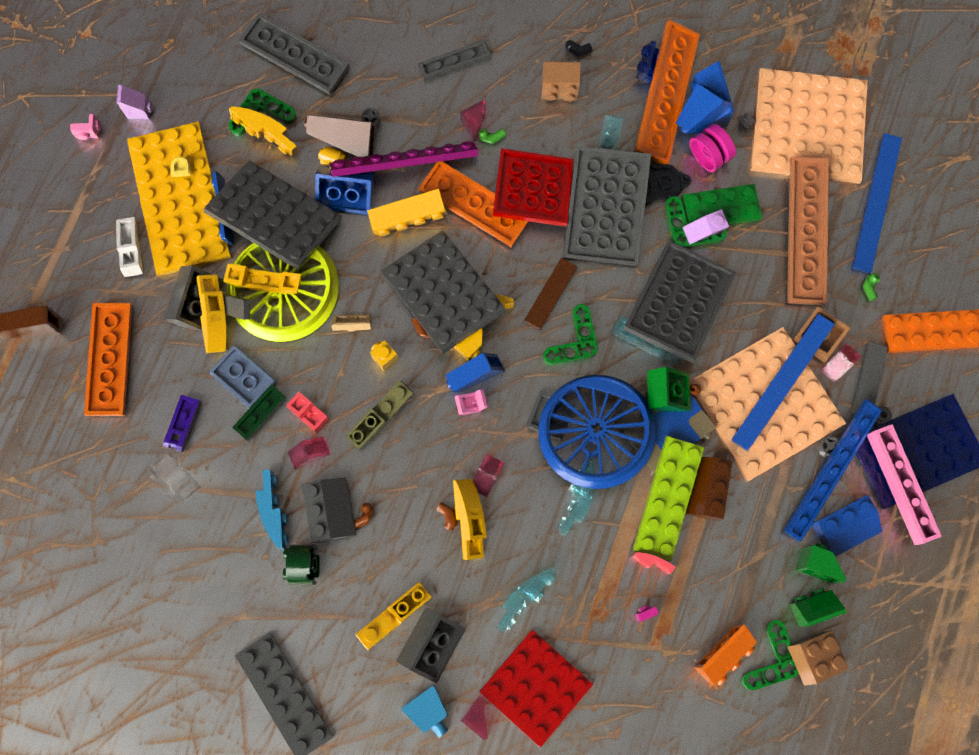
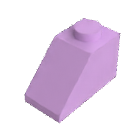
(133, 103)
(705, 227)

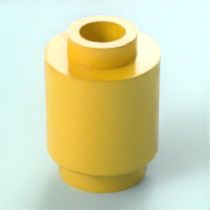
(330, 155)

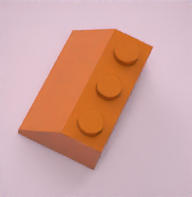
(726, 655)

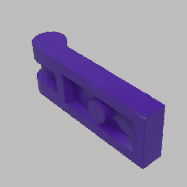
(181, 422)

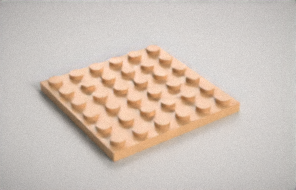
(809, 118)
(736, 386)

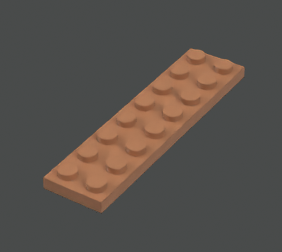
(808, 231)

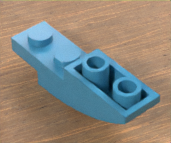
(272, 517)

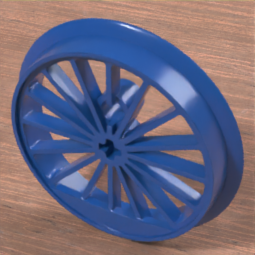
(611, 386)

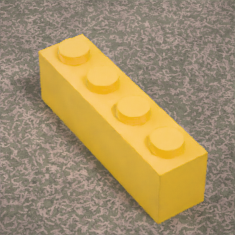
(407, 212)

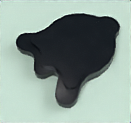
(665, 182)

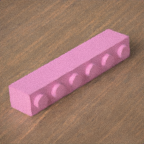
(904, 485)

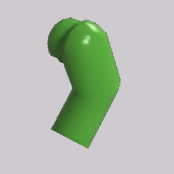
(491, 138)
(869, 285)

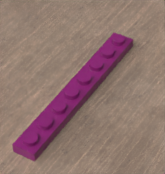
(396, 159)

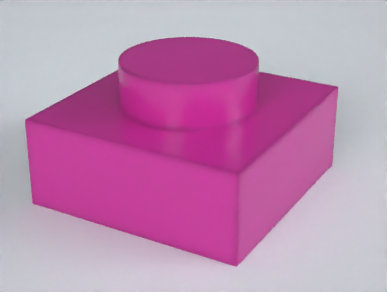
(646, 612)

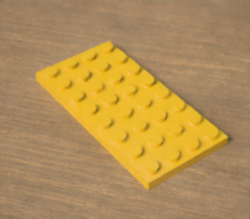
(175, 206)

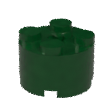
(301, 564)

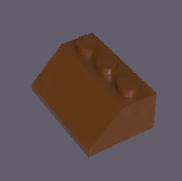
(710, 489)

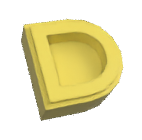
(180, 167)

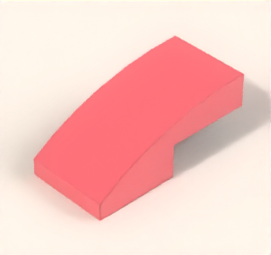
(307, 412)
(648, 559)

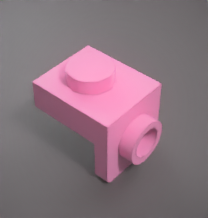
(86, 130)
(471, 402)

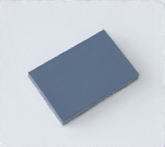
(242, 376)

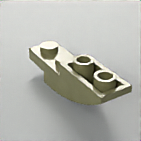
(380, 415)

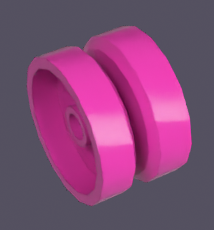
(712, 147)

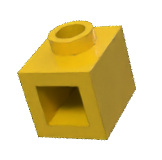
(383, 355)

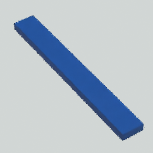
(876, 203)
(782, 382)
(832, 470)

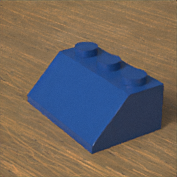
(714, 78)
(345, 193)
(848, 525)

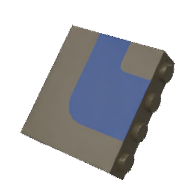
(685, 426)

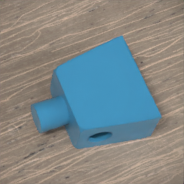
(427, 711)

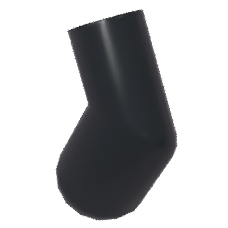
(576, 49)

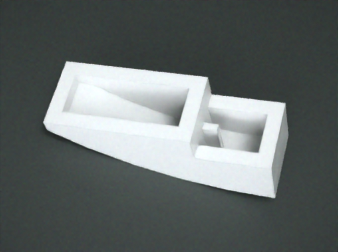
(129, 247)

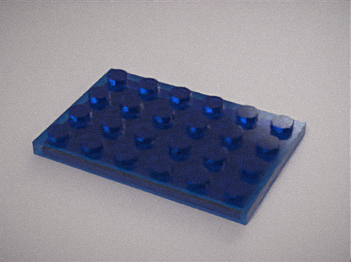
(936, 445)

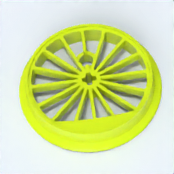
(302, 328)

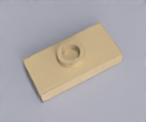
(351, 322)

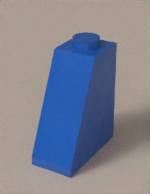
(702, 109)
(474, 372)

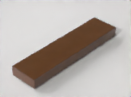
(550, 294)

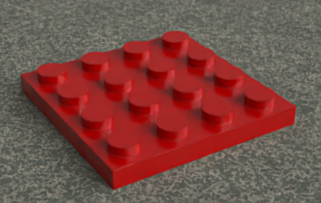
(533, 187)
(536, 688)

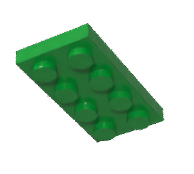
(737, 203)

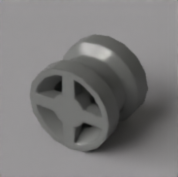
(370, 114)
(831, 442)

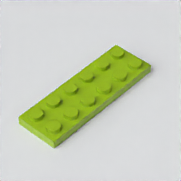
(668, 498)

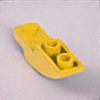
(259, 124)
(213, 313)
(471, 516)
(393, 616)

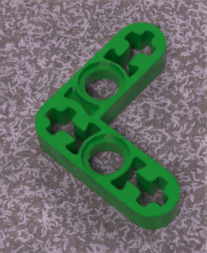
(258, 106)
(676, 232)
(582, 340)
(781, 660)

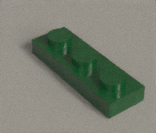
(259, 412)

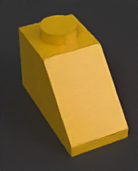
(471, 346)

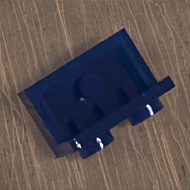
(648, 62)

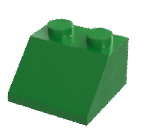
(668, 390)
(821, 564)
(816, 608)

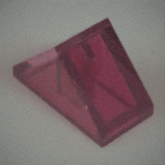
(473, 118)
(840, 363)
(308, 452)
(487, 474)
(476, 719)

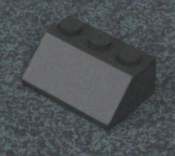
(185, 303)
(328, 510)
(430, 645)

